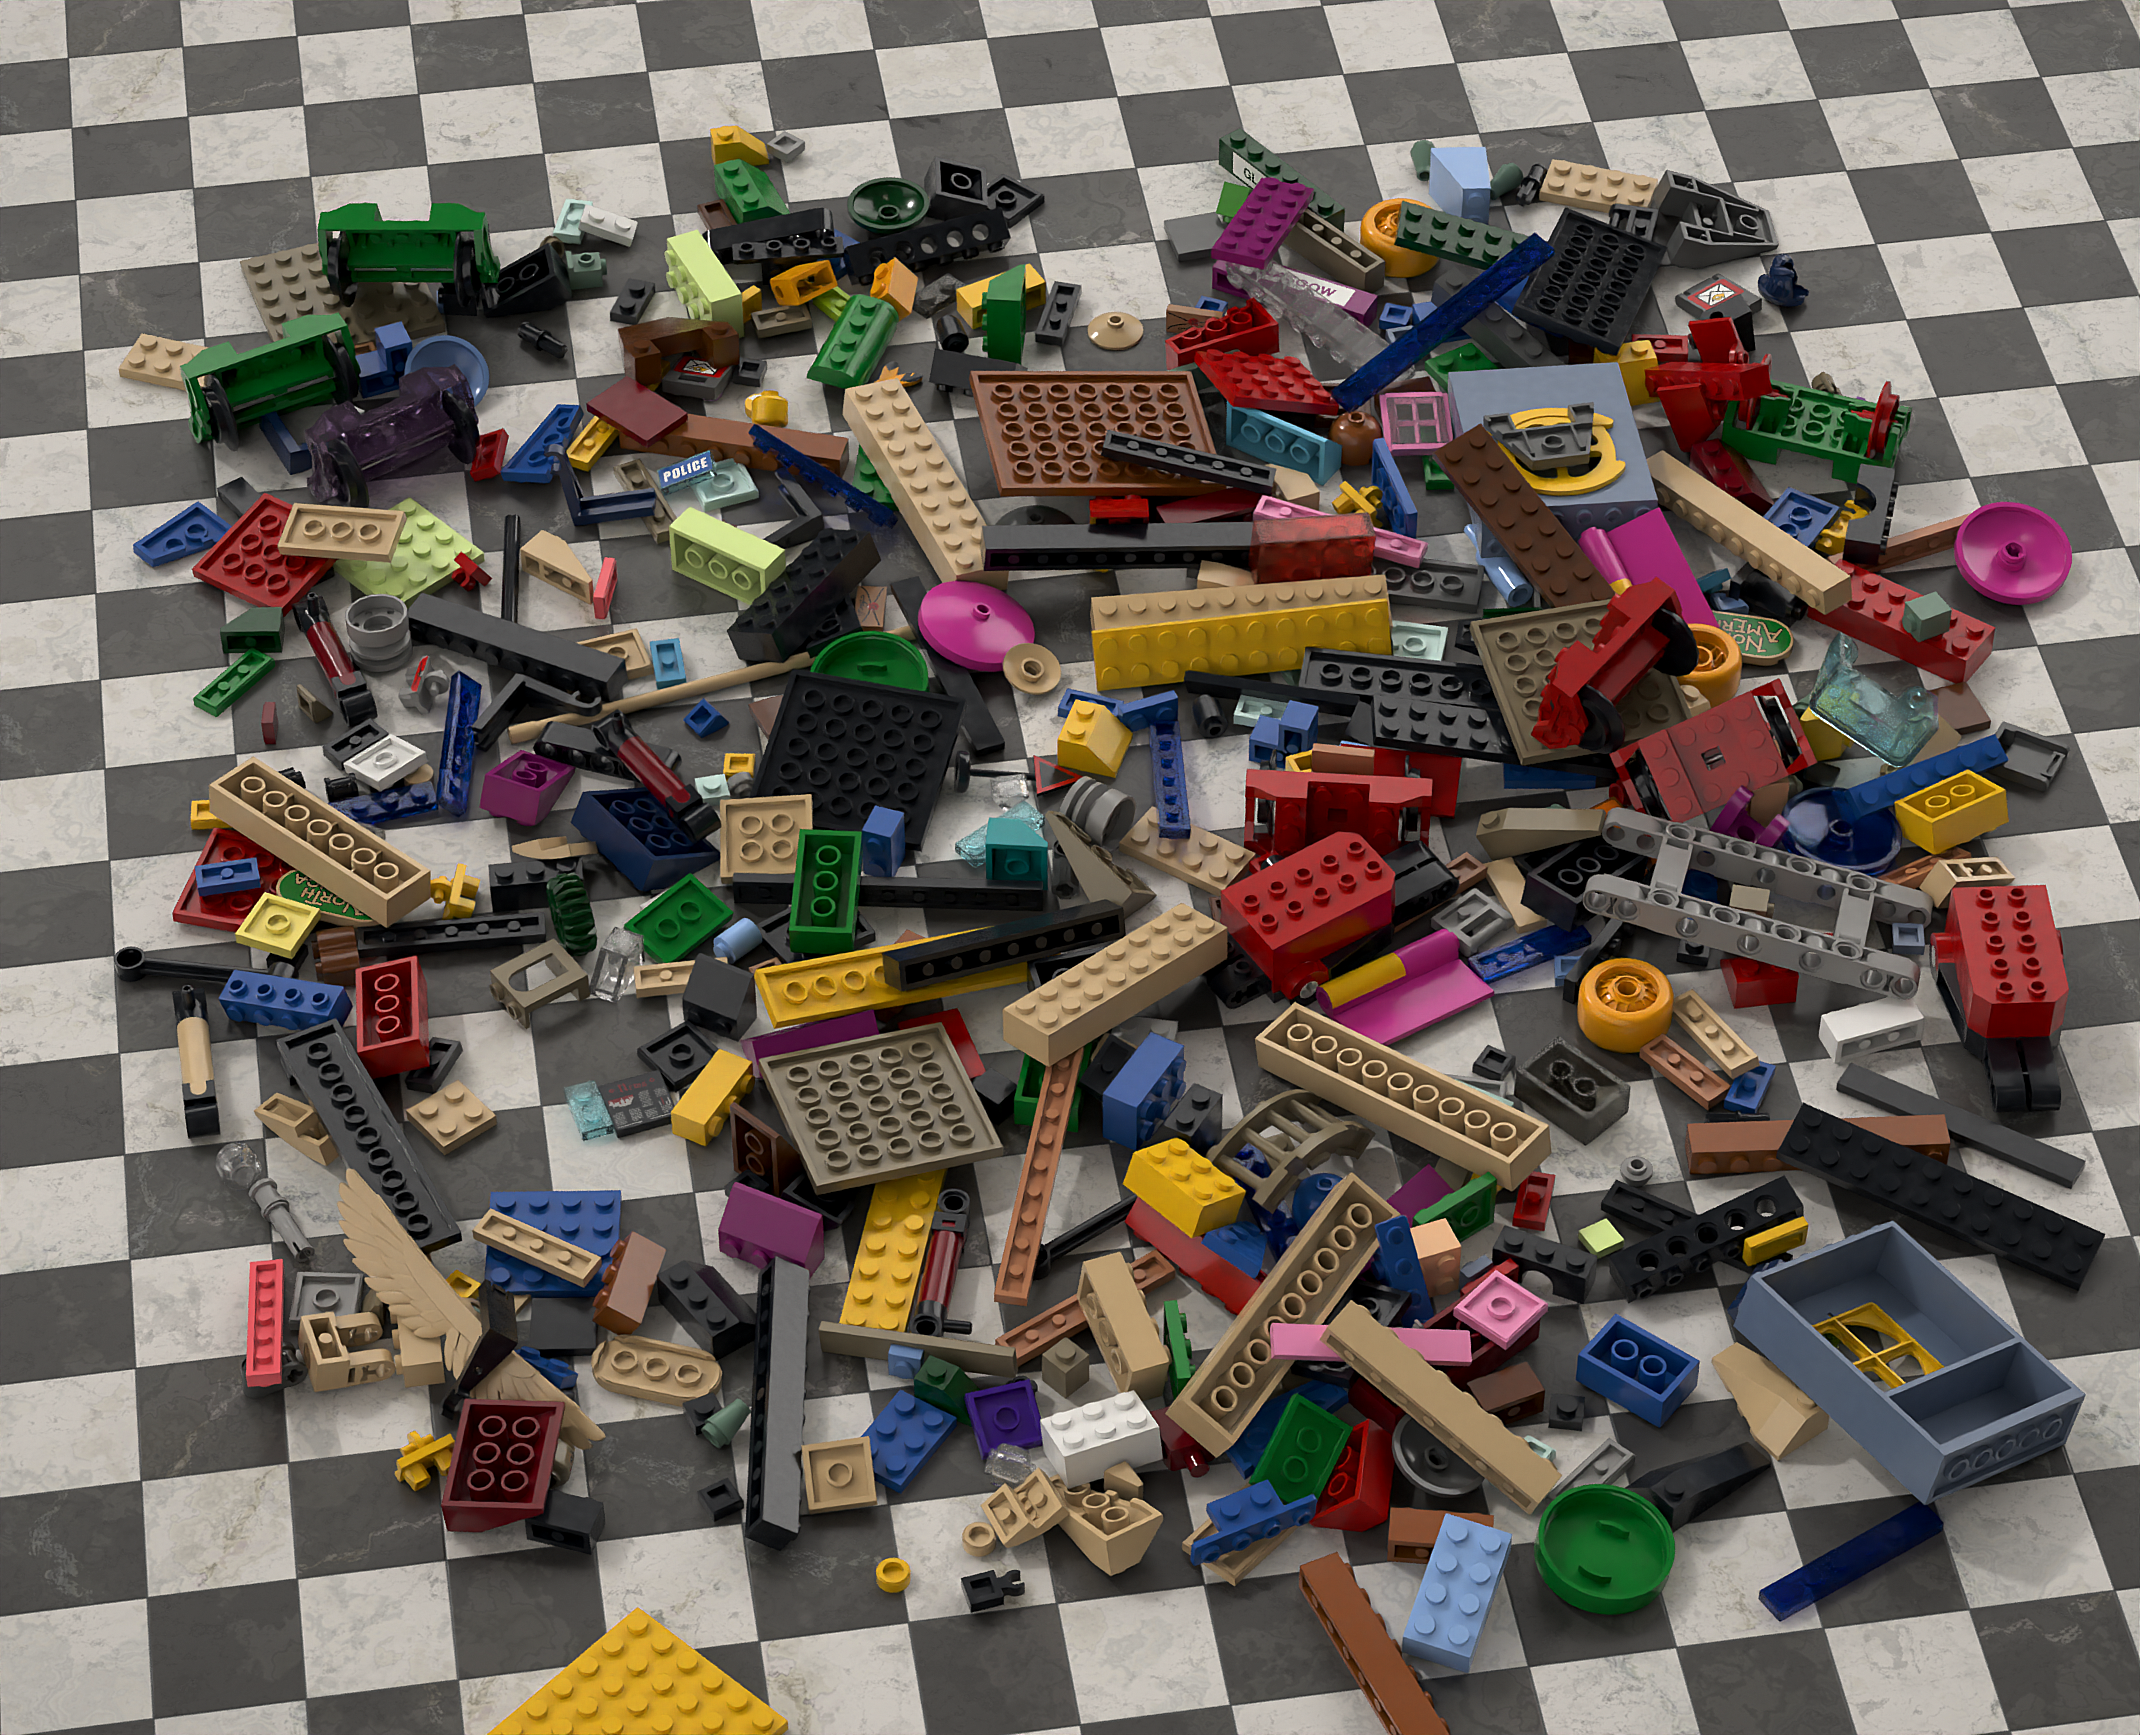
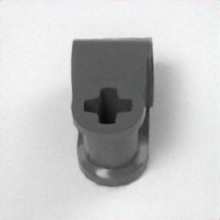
(290, 1364)

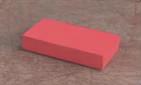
(605, 588)

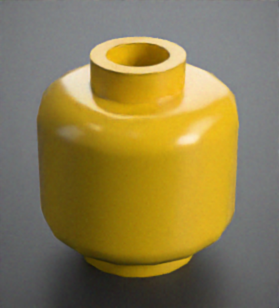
(770, 410)

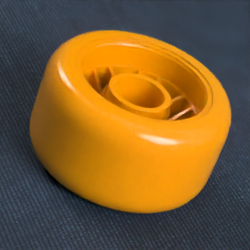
(1378, 236)
(1718, 664)
(1624, 1004)

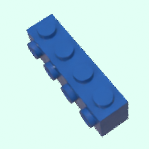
(283, 1001)

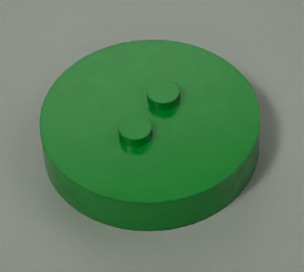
(875, 659)
(1604, 1549)

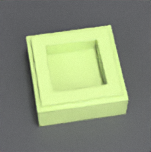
(1601, 1238)

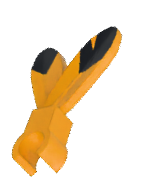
(891, 371)

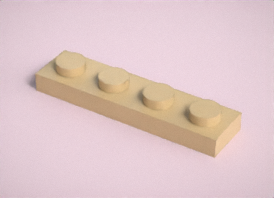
(1713, 1034)
(537, 1248)

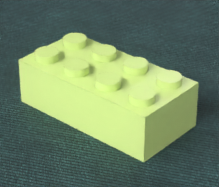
(703, 281)
(723, 556)

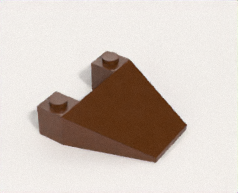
(647, 342)

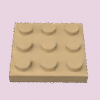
(762, 834)

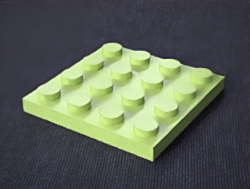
(420, 562)

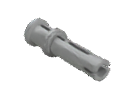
(276, 1210)

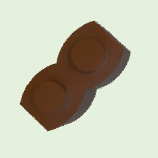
(337, 956)

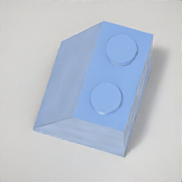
(1461, 182)

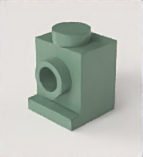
(585, 270)

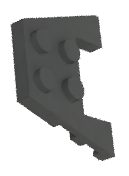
(1547, 445)

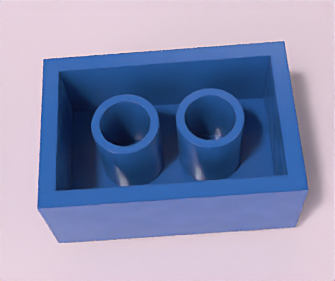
(1144, 1091)
(1637, 1370)

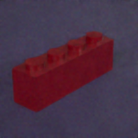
(1219, 506)

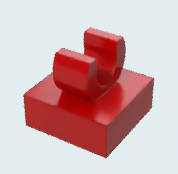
(470, 572)

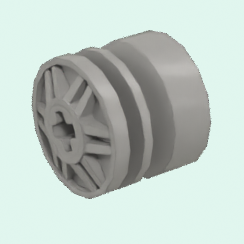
(379, 632)
(1099, 812)

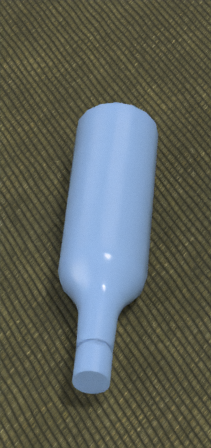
(1503, 575)

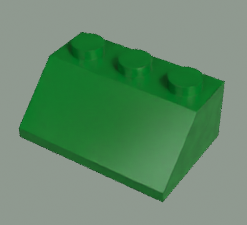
(747, 191)
(1005, 316)

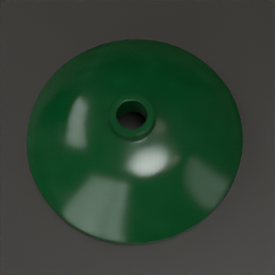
(888, 205)

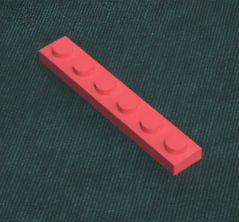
(265, 1323)

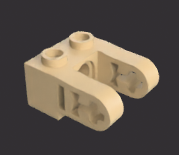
(324, 1350)

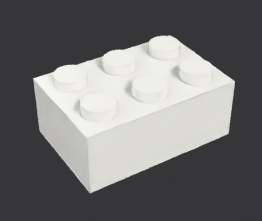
(1100, 1436)

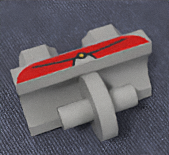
(423, 686)

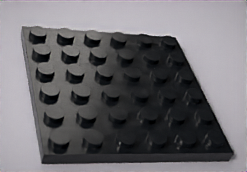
(860, 749)

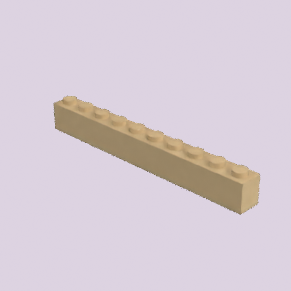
(1749, 535)

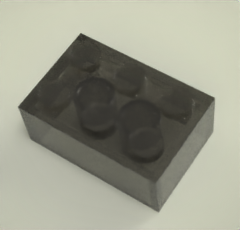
(1571, 1090)

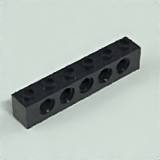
(989, 223)
(1687, 1237)

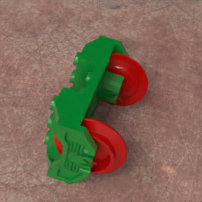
(1818, 426)

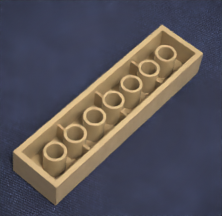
(320, 841)
(1114, 984)

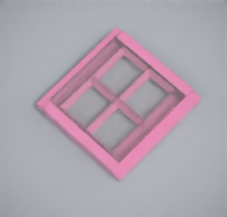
(1415, 422)

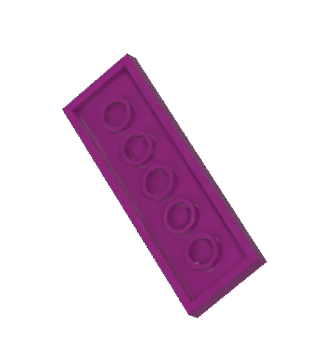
(1262, 223)

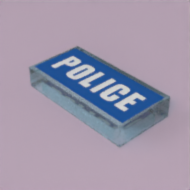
(687, 472)

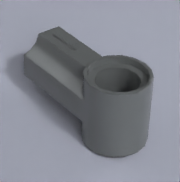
(1063, 877)

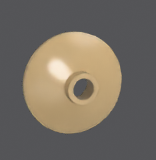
(1115, 331)
(1035, 660)

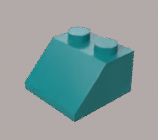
(1015, 852)

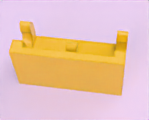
(1834, 538)

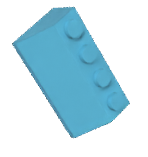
(1282, 443)

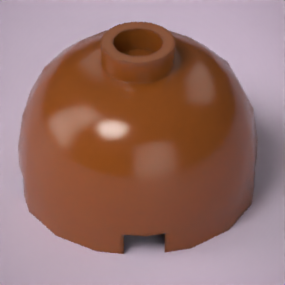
(1356, 435)

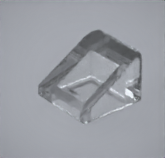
(1009, 790)

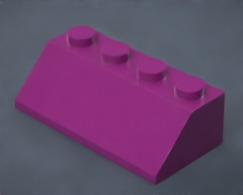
(809, 1036)

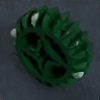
(571, 914)

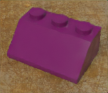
(764, 1226)

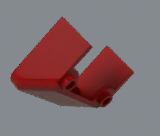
(1686, 406)

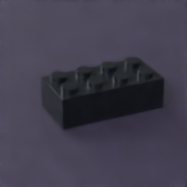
(1559, 884)

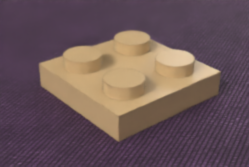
(451, 1117)
(839, 1475)

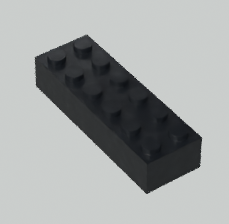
(803, 595)

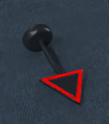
(1046, 775)

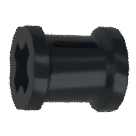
(341, 788)

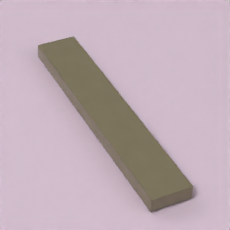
(875, 1344)

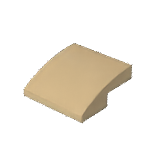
(554, 848)
(1025, 1511)

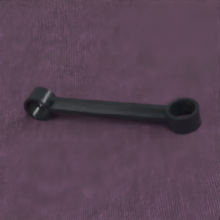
(186, 969)
(1081, 1234)

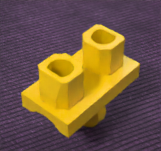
(1363, 503)
(450, 891)
(422, 1454)

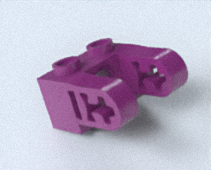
(1738, 824)

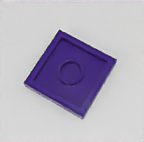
(1005, 1416)

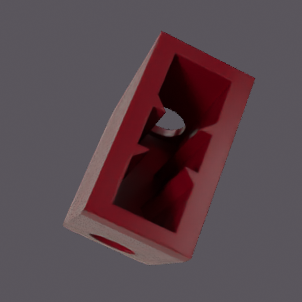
(1180, 1448)

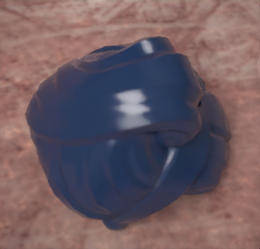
(1780, 283)

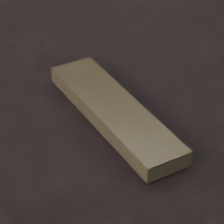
(635, 477)

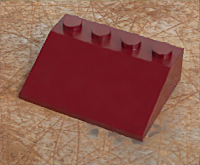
(501, 1463)

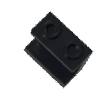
(1766, 596)

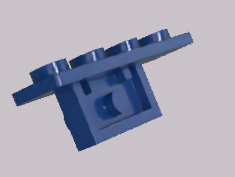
(1399, 1267)
(1247, 1518)

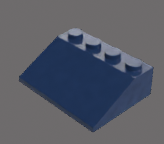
(640, 837)

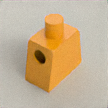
(793, 287)

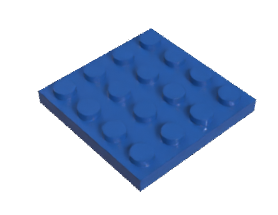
(578, 1217)

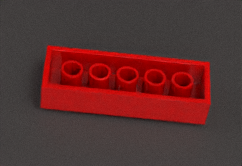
(1877, 616)

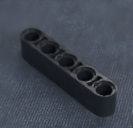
(802, 224)
(581, 749)

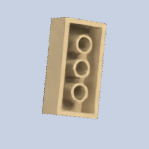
(1123, 1326)

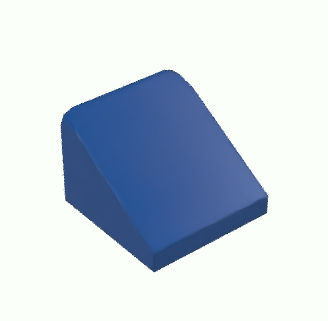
(705, 719)

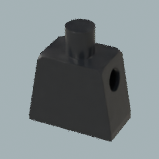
(1742, 318)

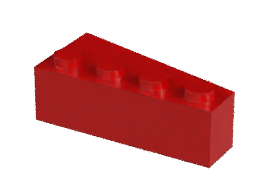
(1246, 329)

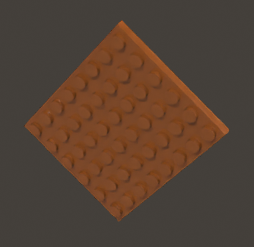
(1052, 426)

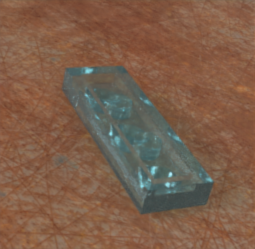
(973, 845)

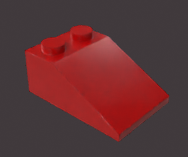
(1118, 511)

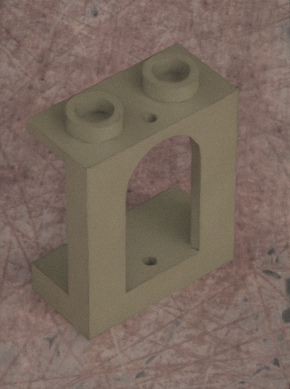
(568, 974)

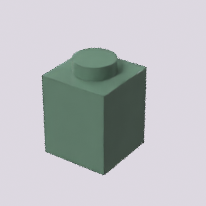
(1926, 616)

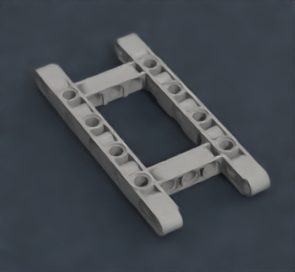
(1666, 910)

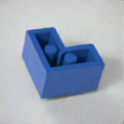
(385, 365)
(1289, 735)

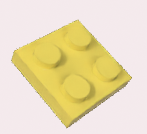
(278, 925)

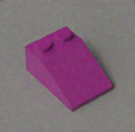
(524, 787)

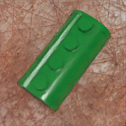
(855, 343)

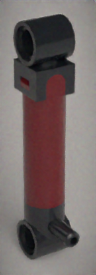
(348, 685)
(682, 802)
(947, 1243)

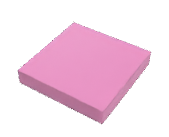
(1500, 1309)

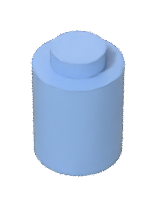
(737, 940)

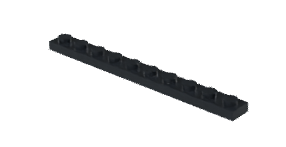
(905, 892)

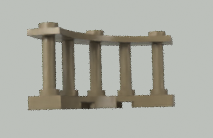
(1298, 1105)

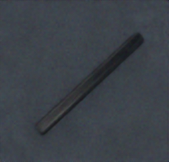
(510, 576)

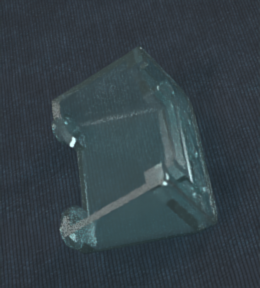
(1867, 712)

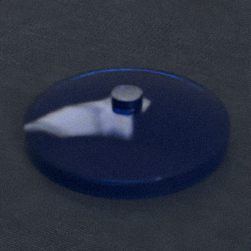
(1830, 833)

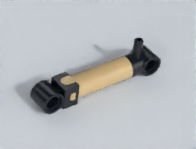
(196, 1062)

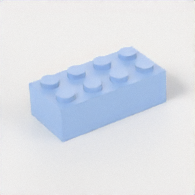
(1456, 1593)

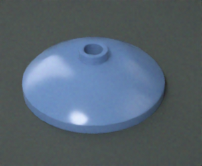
(450, 350)

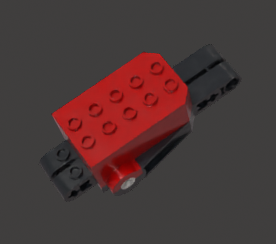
(1320, 916)
(2005, 989)

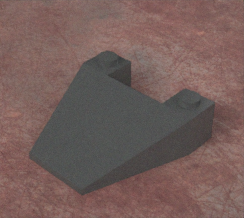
(1714, 223)

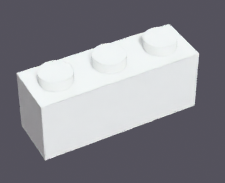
(1870, 1027)

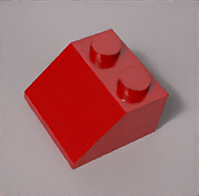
(1758, 983)

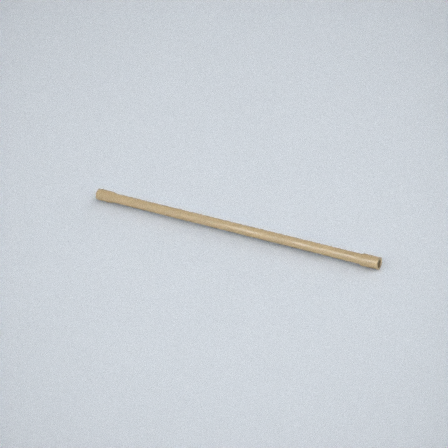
(532, 729)

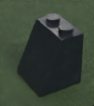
(1193, 1120)

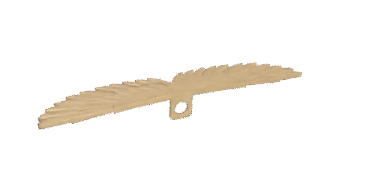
(434, 1309)

